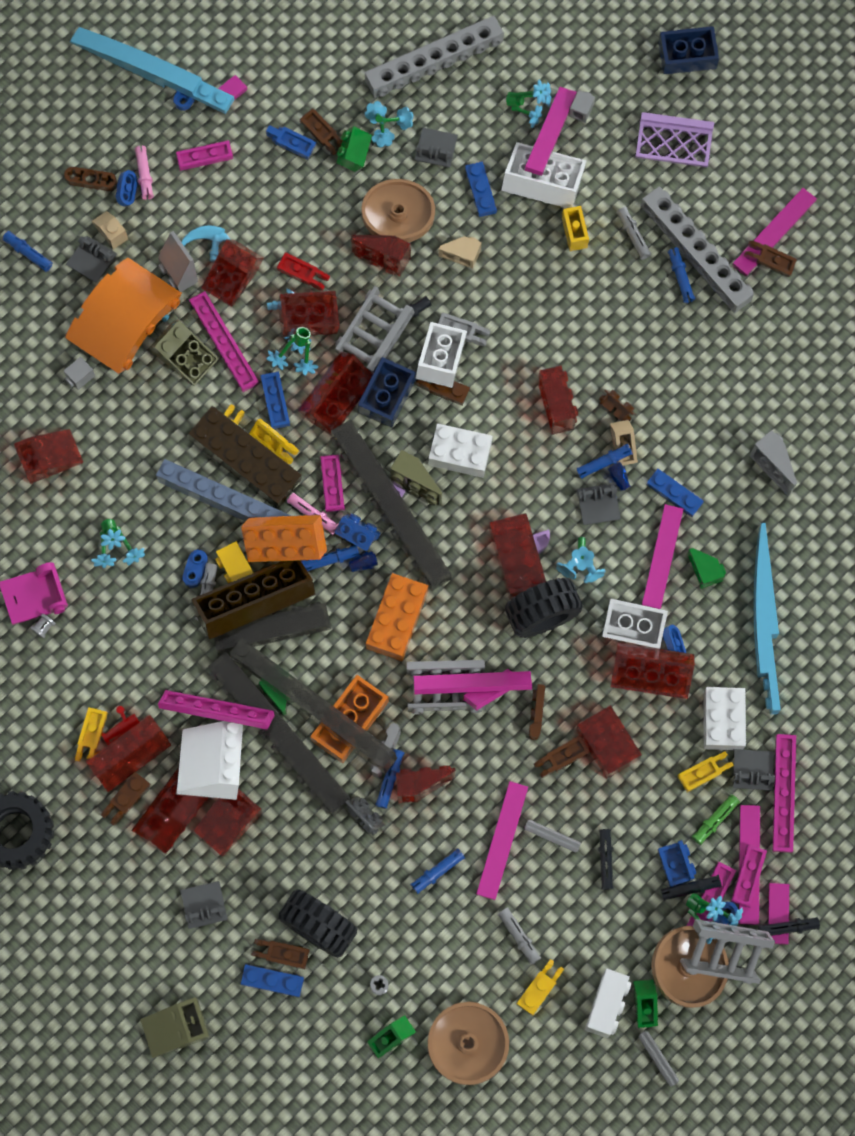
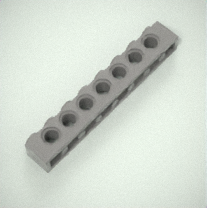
(487, 27)
(698, 259)

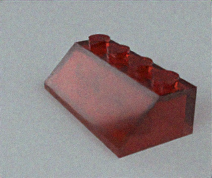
(336, 393)
(128, 752)
(167, 816)

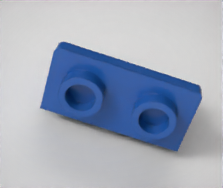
(356, 531)
(676, 863)

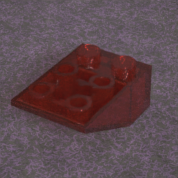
(383, 251)
(232, 271)
(48, 454)
(416, 785)
(227, 822)

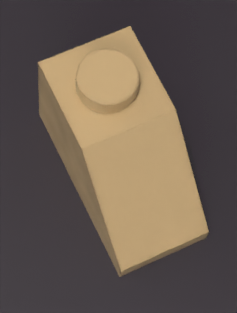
(110, 229)
(462, 251)
(623, 433)

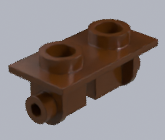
(612, 400)

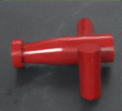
(122, 726)

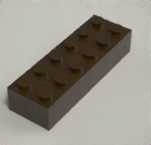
(244, 457)
(253, 597)

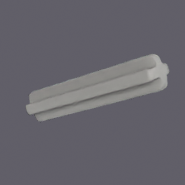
(552, 836)
(658, 1058)

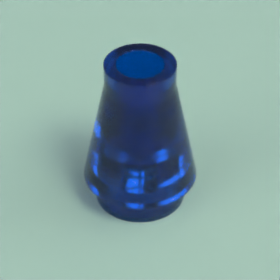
(619, 476)
(364, 562)

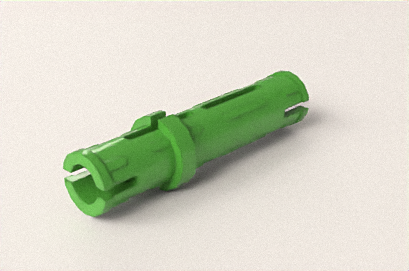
(709, 826)

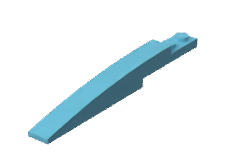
(152, 69)
(765, 621)

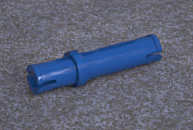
(22, 247)
(678, 267)
(604, 461)
(332, 557)
(389, 781)
(437, 871)

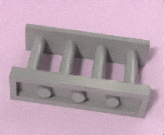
(393, 330)
(438, 668)
(726, 933)

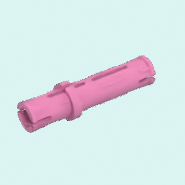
(144, 179)
(295, 500)

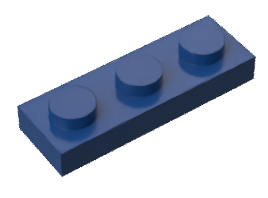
(480, 189)
(275, 400)
(675, 492)
(272, 981)

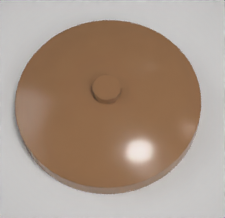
(398, 209)
(671, 977)
(468, 1043)

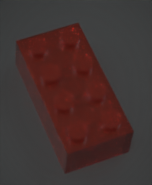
(516, 554)
(652, 670)

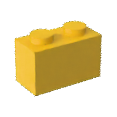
(575, 228)
(233, 562)

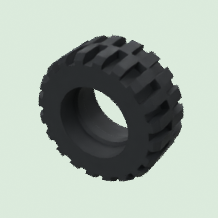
(543, 607)
(40, 836)
(317, 923)

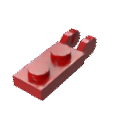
(302, 271)

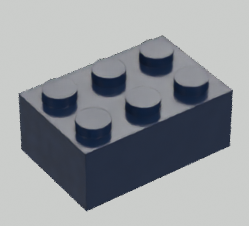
(688, 50)
(387, 392)

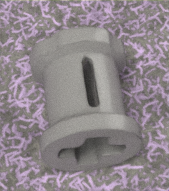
(41, 632)
(376, 979)

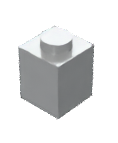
(582, 106)
(78, 373)

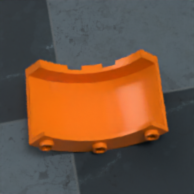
(122, 314)

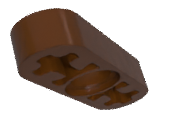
(76, 181)

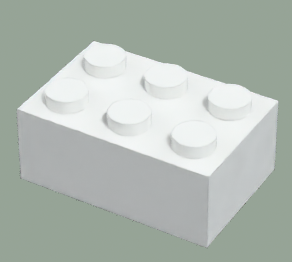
(441, 354)
(460, 450)
(634, 623)
(724, 718)
(608, 1003)

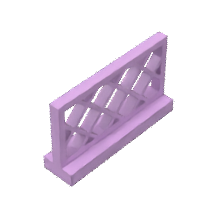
(673, 124)

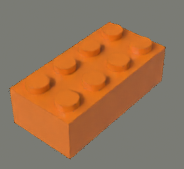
(284, 538)
(397, 617)
(362, 705)

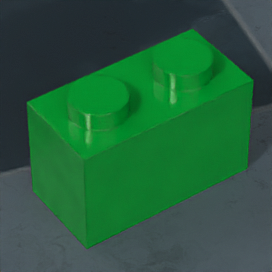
(353, 148)

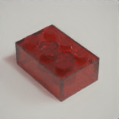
(310, 310)
(557, 399)
(608, 741)

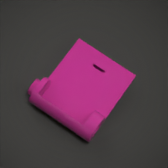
(35, 594)

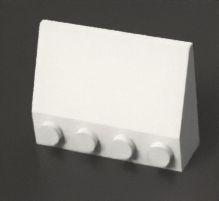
(556, 185)
(210, 760)

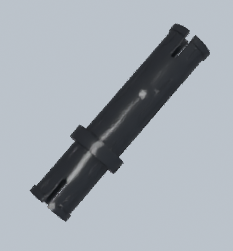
(605, 835)
(700, 885)
(798, 926)

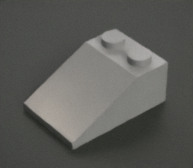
(177, 264)
(774, 460)

